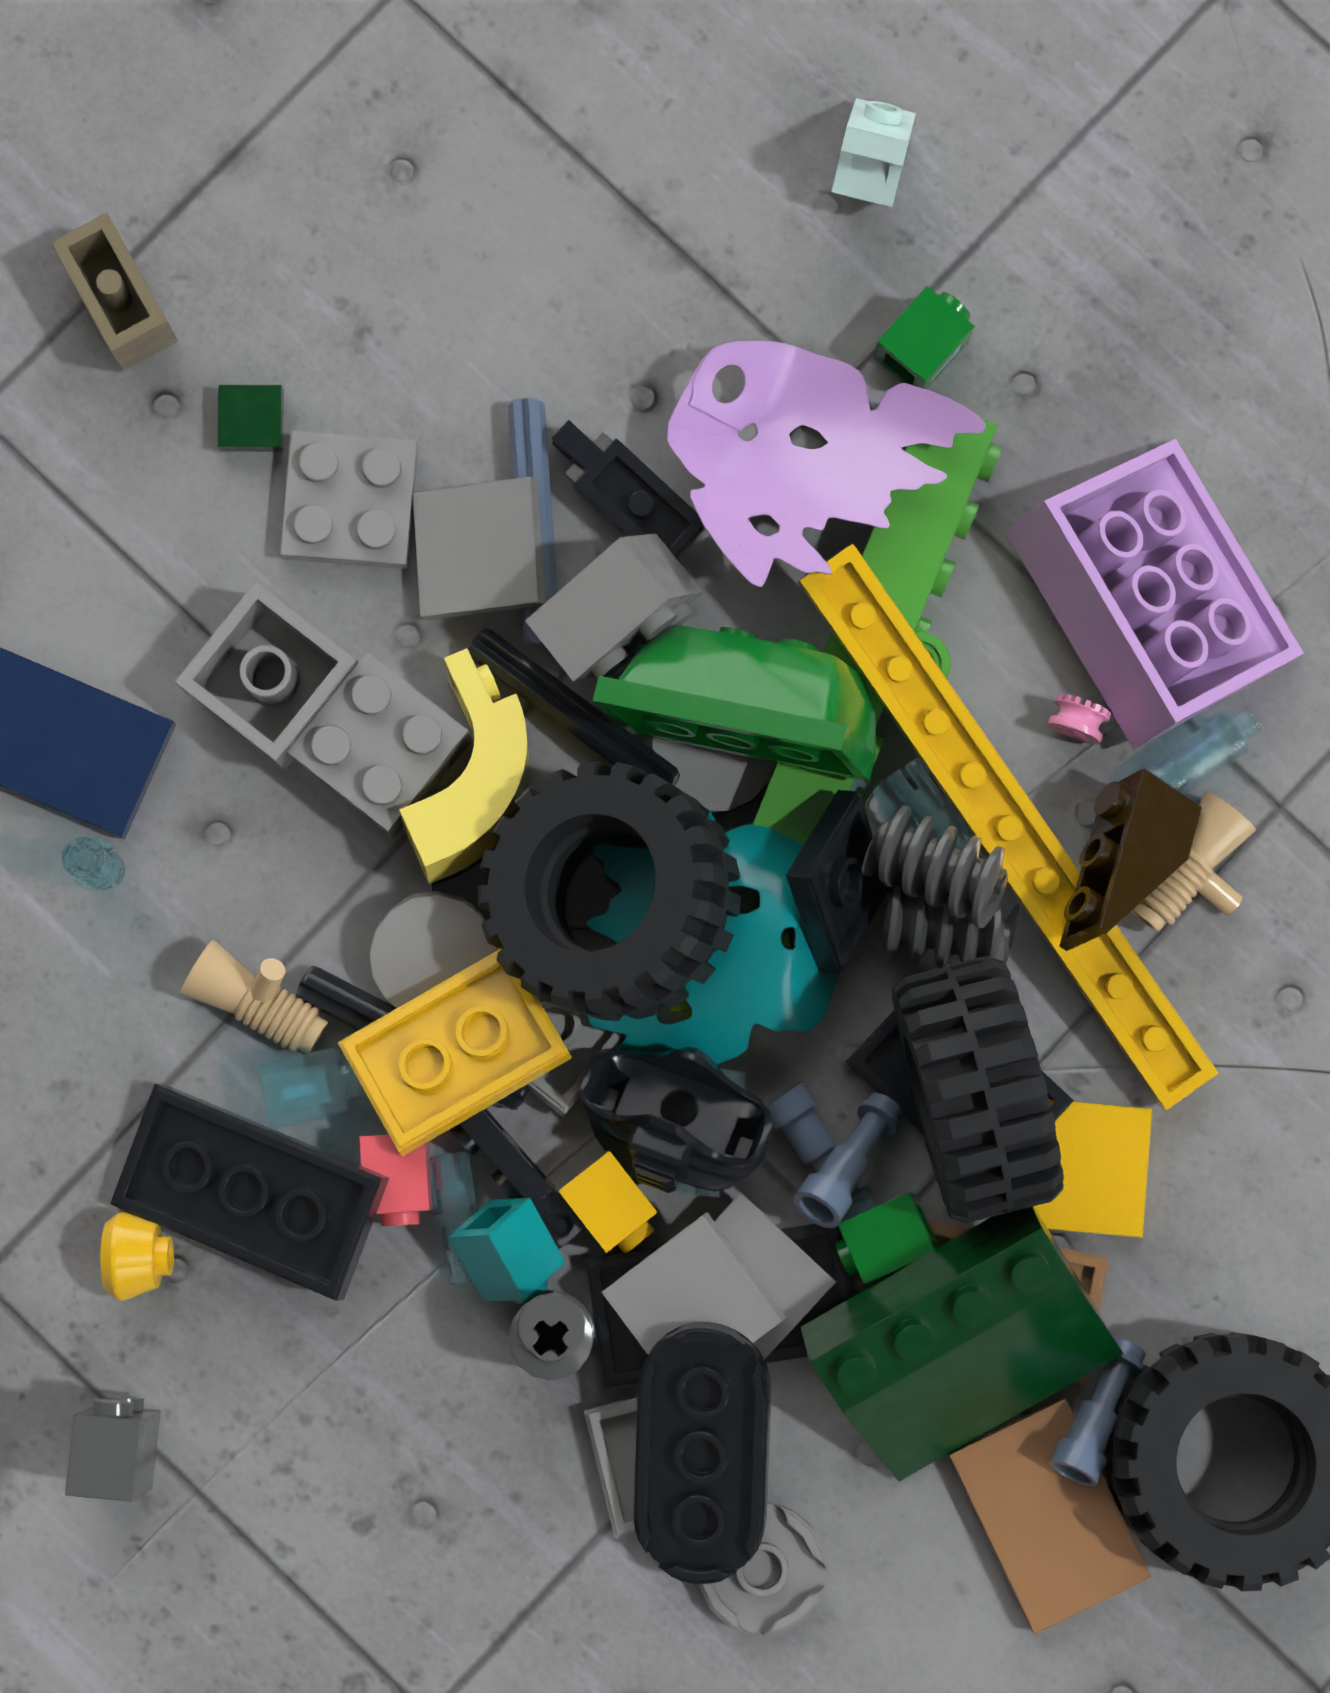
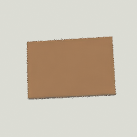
(1052, 1536)

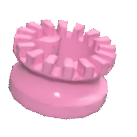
(1078, 720)

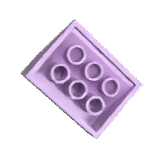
(1153, 592)

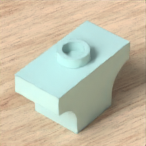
(873, 152)

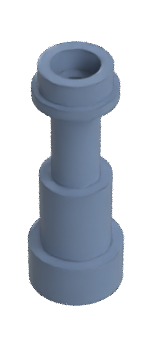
(810, 1138)
(826, 1194)
(1081, 1453)

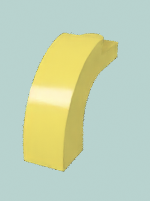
(459, 822)

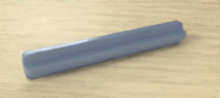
(531, 459)

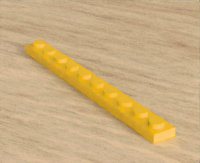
(1004, 816)

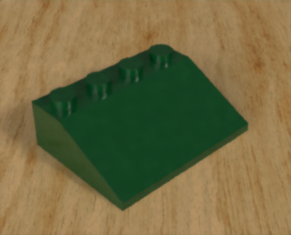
(959, 1341)

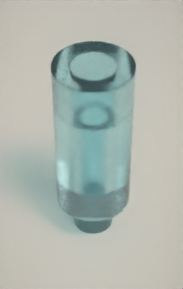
(1205, 752)

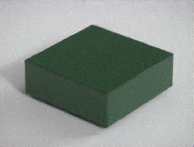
(250, 418)

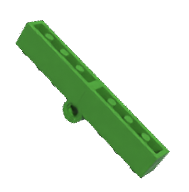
(910, 567)

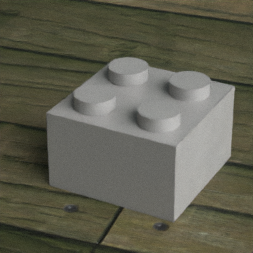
(615, 607)
(266, 673)
(380, 744)

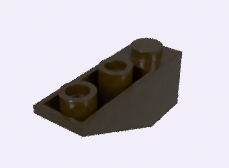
(1135, 844)

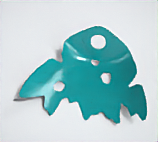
(755, 977)

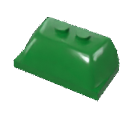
(746, 699)

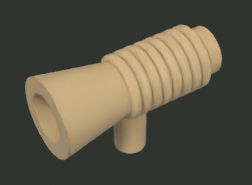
(1216, 836)
(254, 1000)

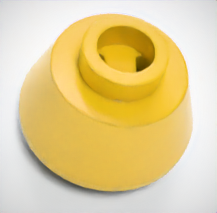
(133, 1256)

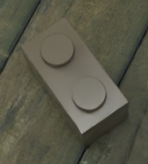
(114, 291)

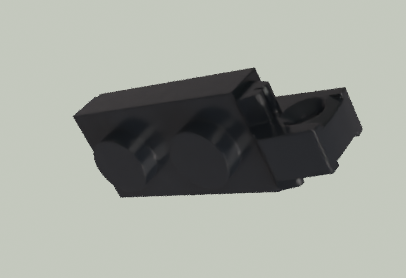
(627, 490)
(518, 1174)

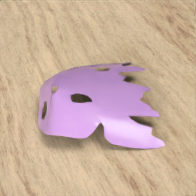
(797, 484)

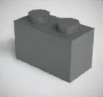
(113, 1449)

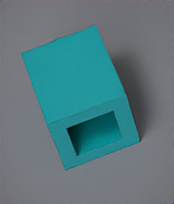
(507, 1250)

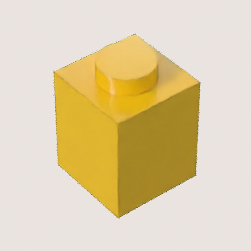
(610, 1204)

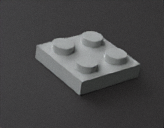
(349, 499)

